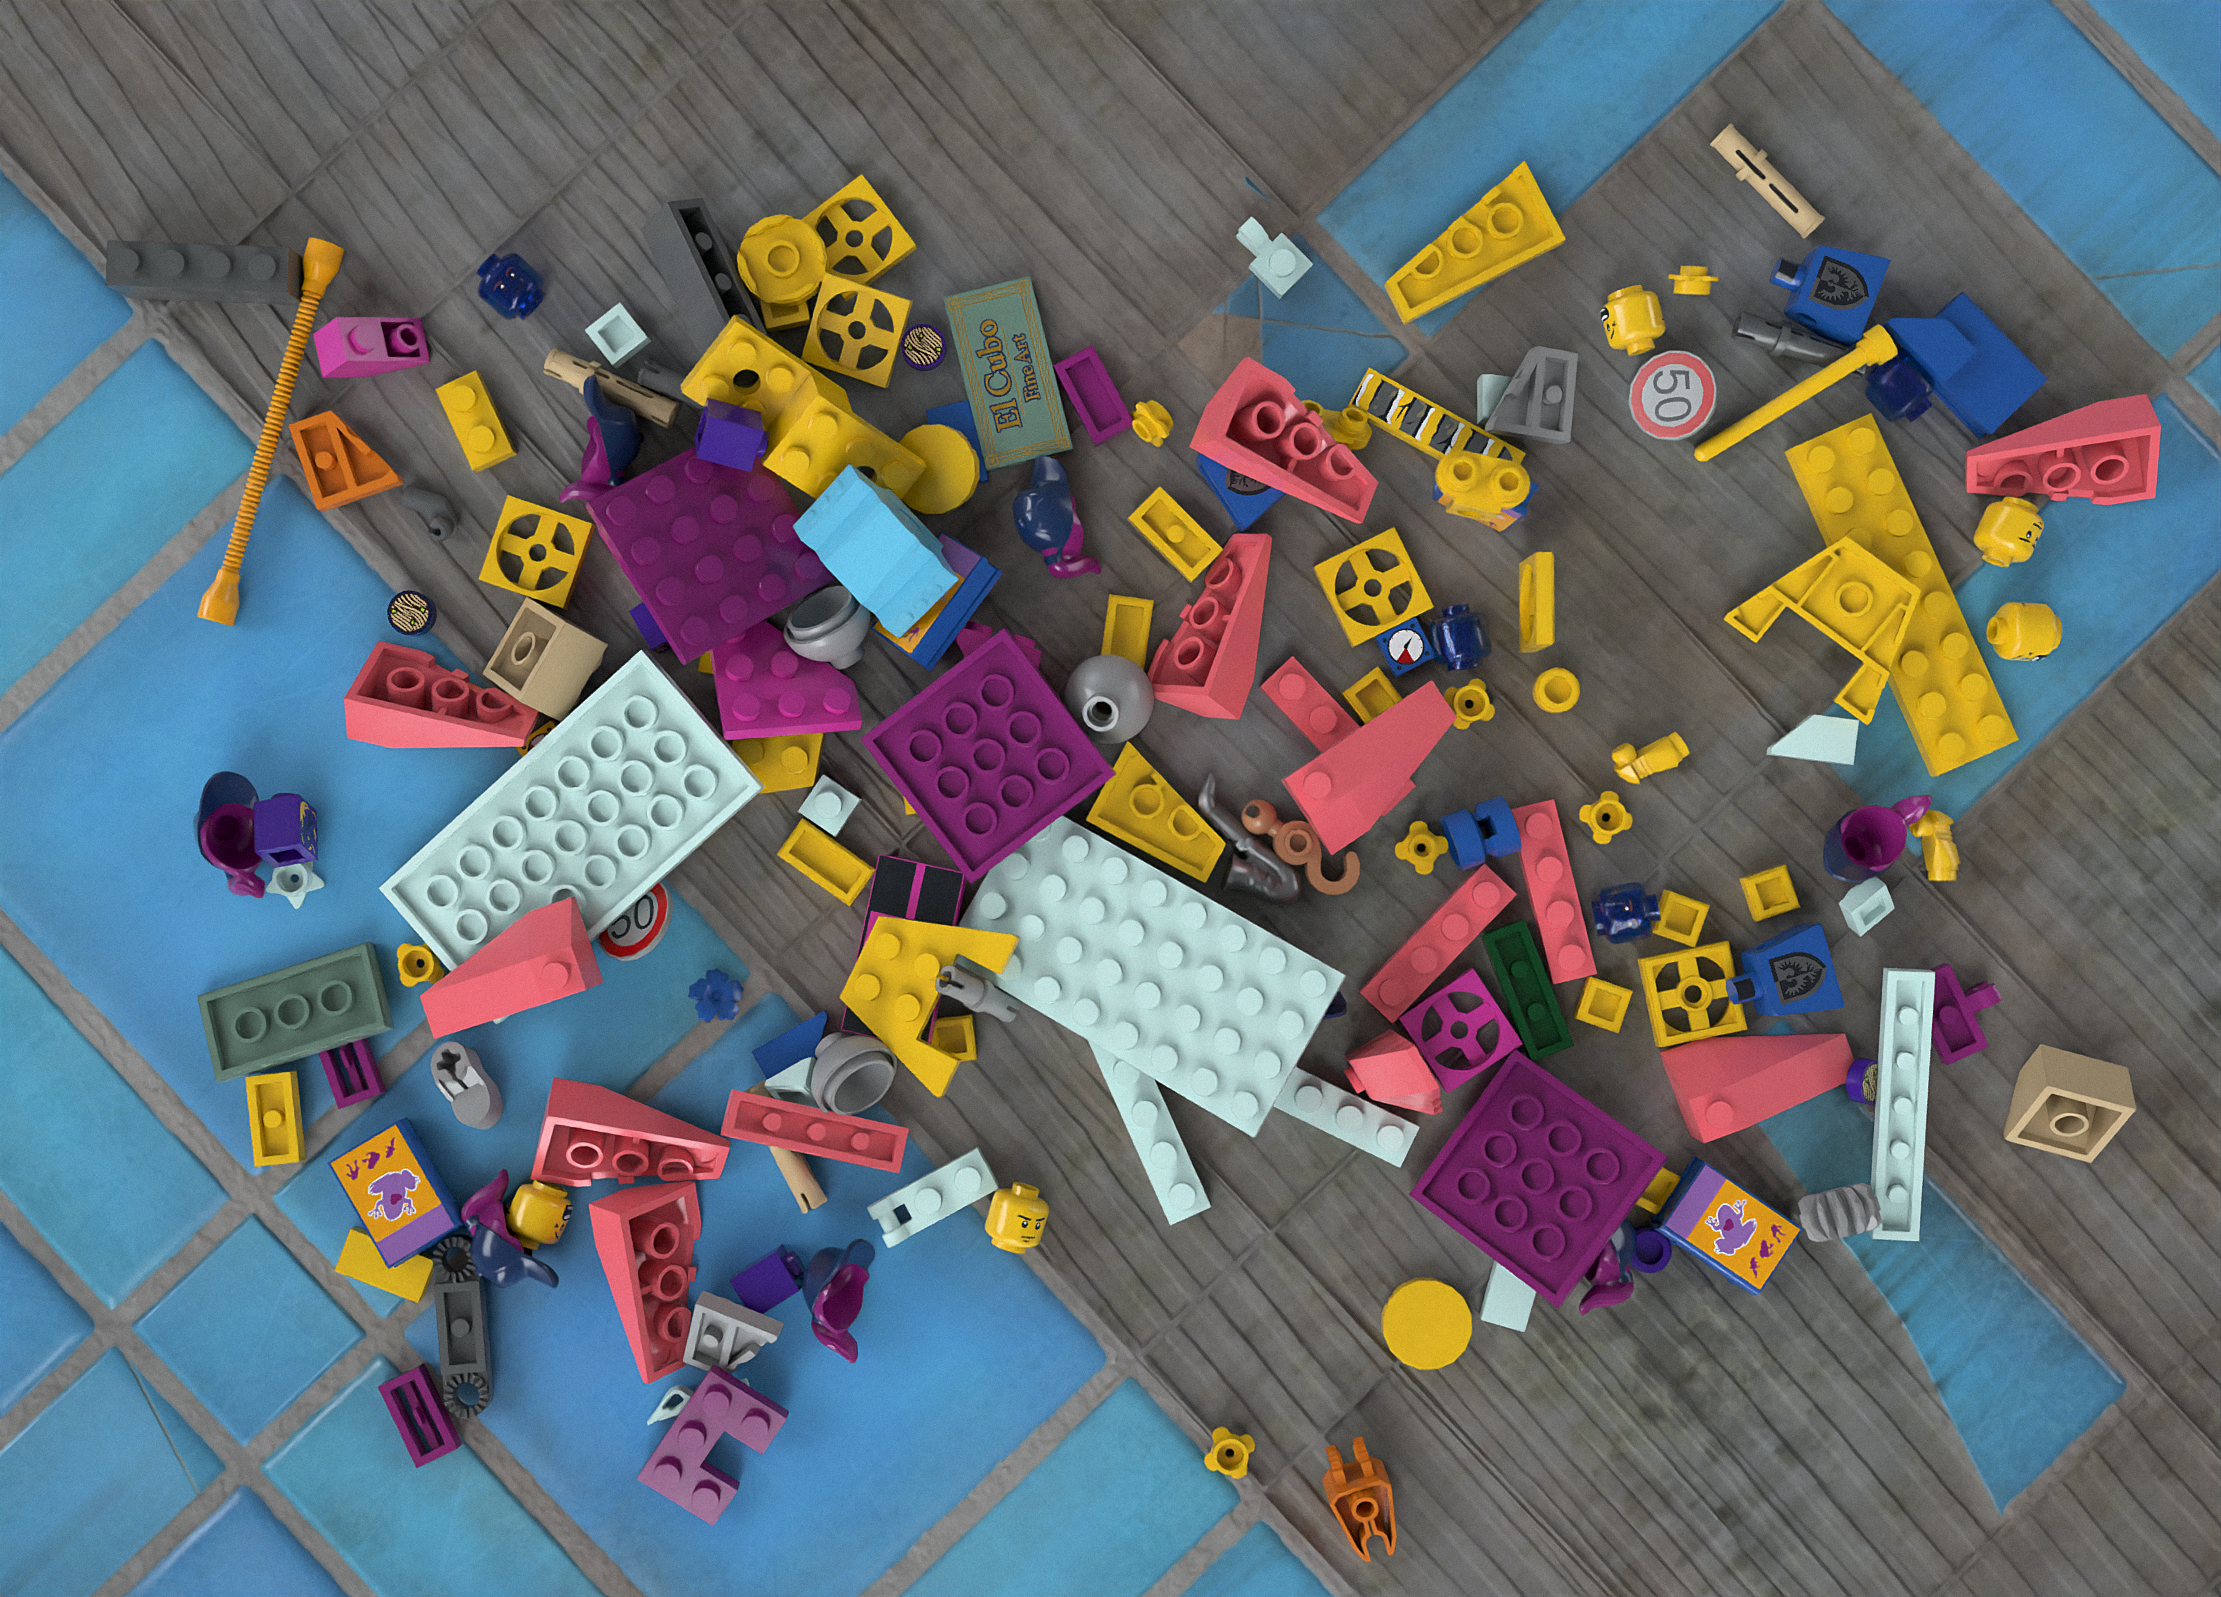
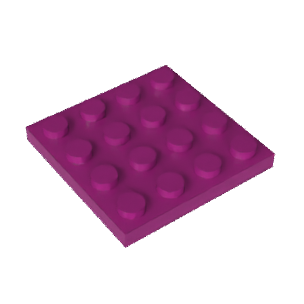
(708, 548)
(988, 755)
(1538, 1178)

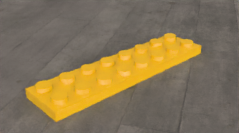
(1938, 666)

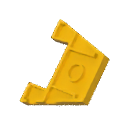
(1850, 601)
(778, 761)
(897, 992)

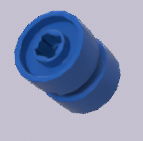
(1466, 839)

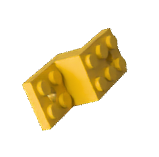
(803, 411)

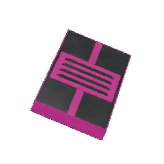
(913, 893)

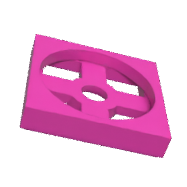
(1433, 1046)

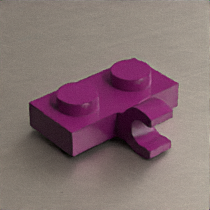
(1953, 1023)

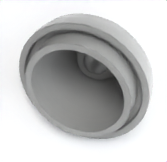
(829, 627)
(1121, 686)
(851, 1073)

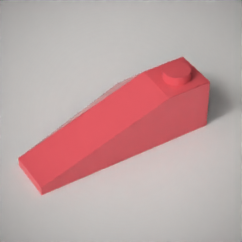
(1273, 438)
(2090, 453)
(1215, 649)
(414, 703)
(1361, 774)
(523, 967)
(1394, 1074)
(647, 1256)

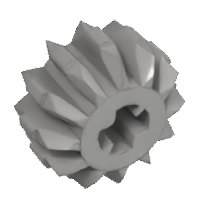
(1840, 1212)

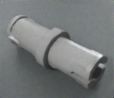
(977, 993)

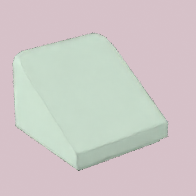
(1489, 392)
(794, 1083)

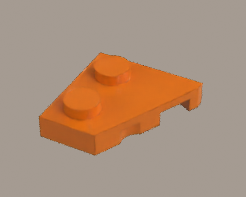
(339, 462)

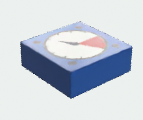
(1404, 647)

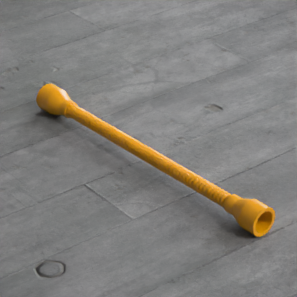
(320, 266)

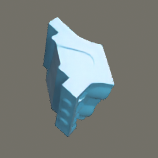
(877, 550)

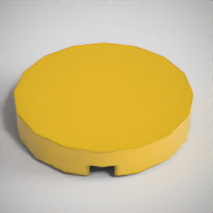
(782, 261)
(950, 470)
(1426, 1323)

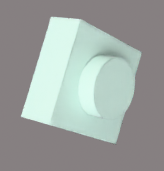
(617, 335)
(829, 805)
(1866, 905)

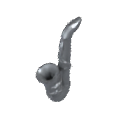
(1263, 870)

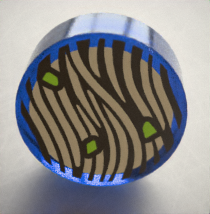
(412, 613)

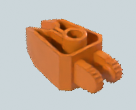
(1361, 1494)

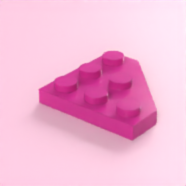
(776, 692)

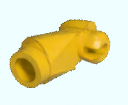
(1653, 758)
(1937, 845)

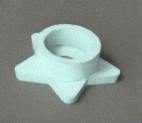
(295, 892)

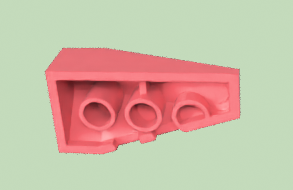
(1749, 1078)
(607, 1135)

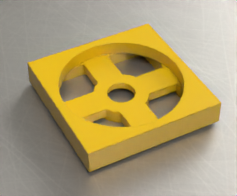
(832, 209)
(822, 318)
(559, 594)
(1536, 602)
(1357, 632)
(1733, 1017)

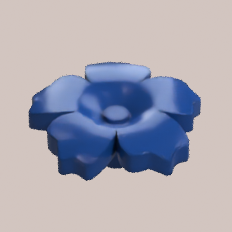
(716, 996)

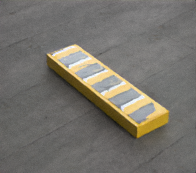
(1424, 422)

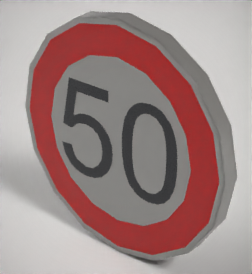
(1673, 395)
(640, 926)

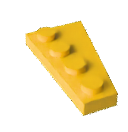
(1489, 240)

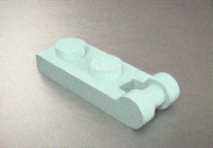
(934, 1196)

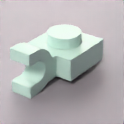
(1277, 262)

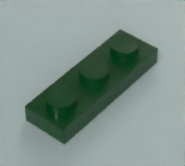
(1527, 990)

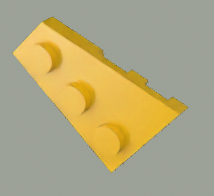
(1155, 818)

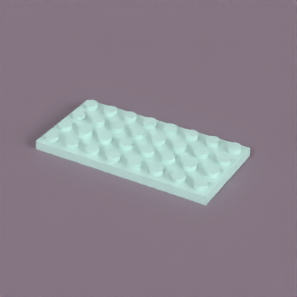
(583, 815)
(1153, 971)

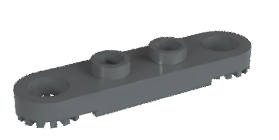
(462, 1329)

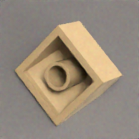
(545, 660)
(2069, 1103)

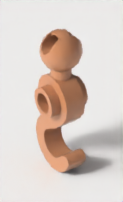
(1298, 845)

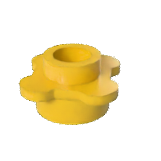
(1692, 280)
(1151, 422)
(1481, 706)
(1618, 820)
(1433, 844)
(411, 972)
(1229, 1465)

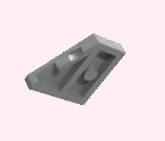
(1538, 398)
(726, 1333)

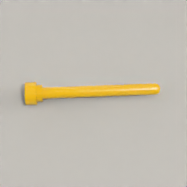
(1873, 348)

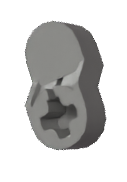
(466, 1085)

